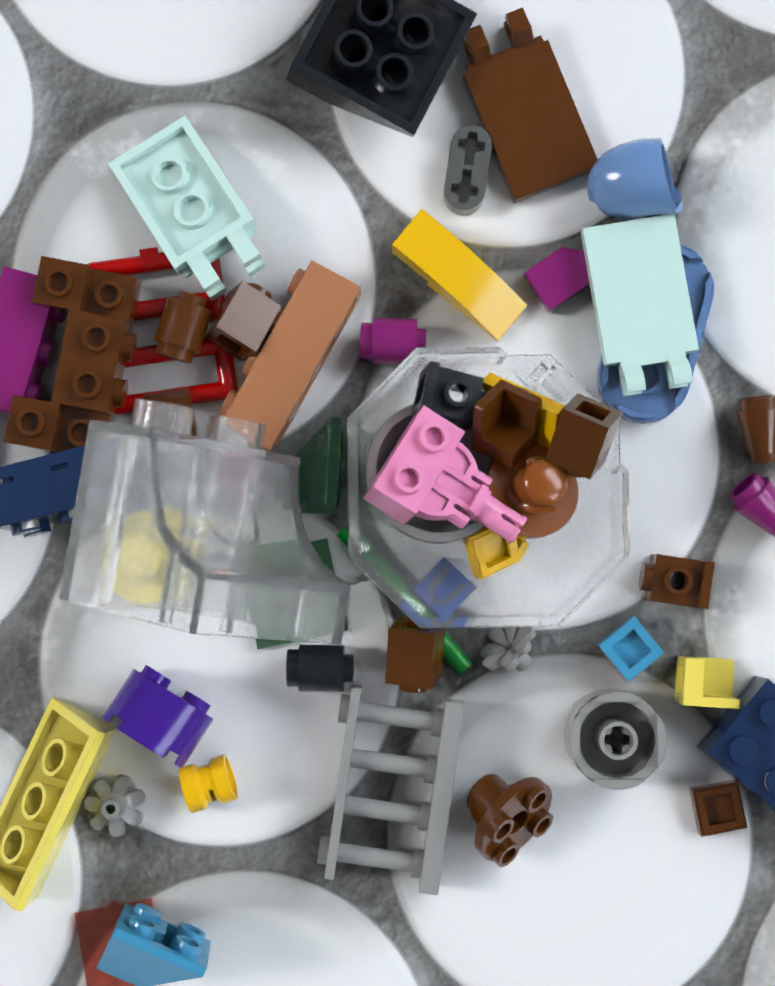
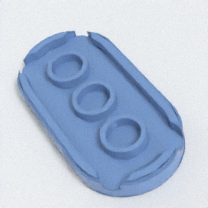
(657, 399)

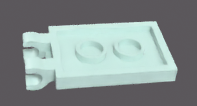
(641, 299)

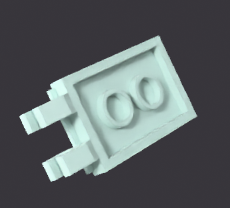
(188, 204)

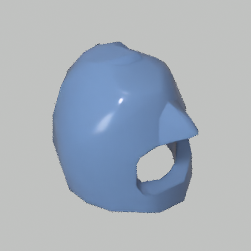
(634, 181)

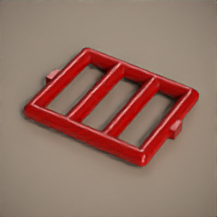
(153, 261)

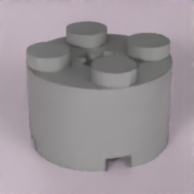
(631, 758)

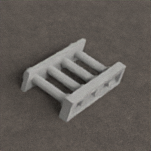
(429, 817)

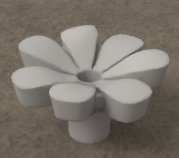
(508, 648)
(121, 799)

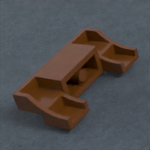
(91, 356)

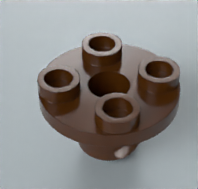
(508, 815)

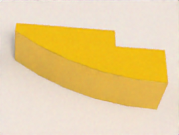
(458, 275)

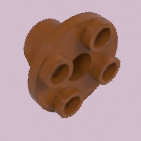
(535, 490)

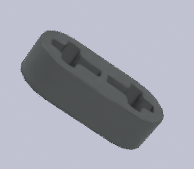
(478, 171)

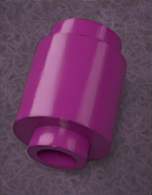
(390, 340)

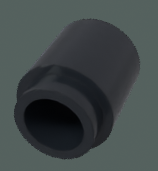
(319, 668)

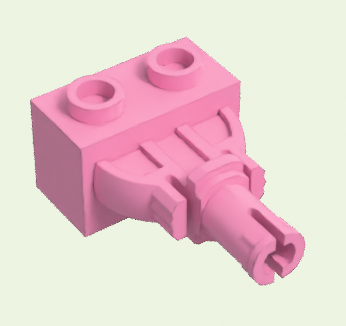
(439, 480)

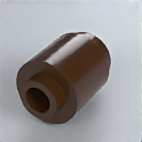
(182, 327)

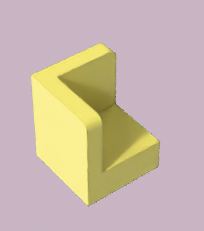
(705, 682)

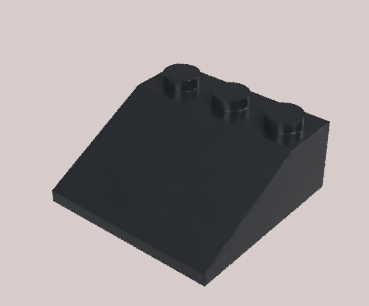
(381, 56)

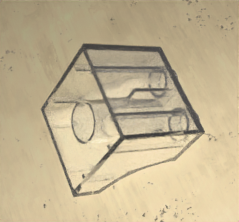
(197, 531)

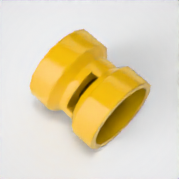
(208, 783)

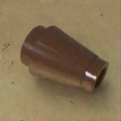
(758, 427)

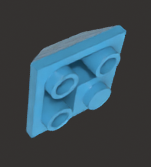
(152, 950)

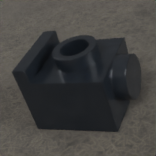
(434, 394)

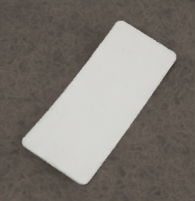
(368, 625)

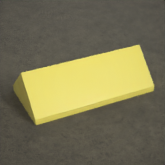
(47, 797)

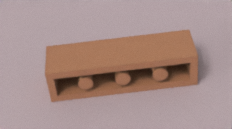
(293, 352)

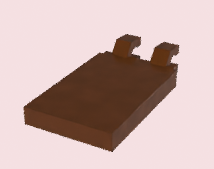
(526, 110)

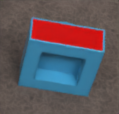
(630, 648)

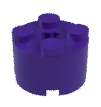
(159, 716)

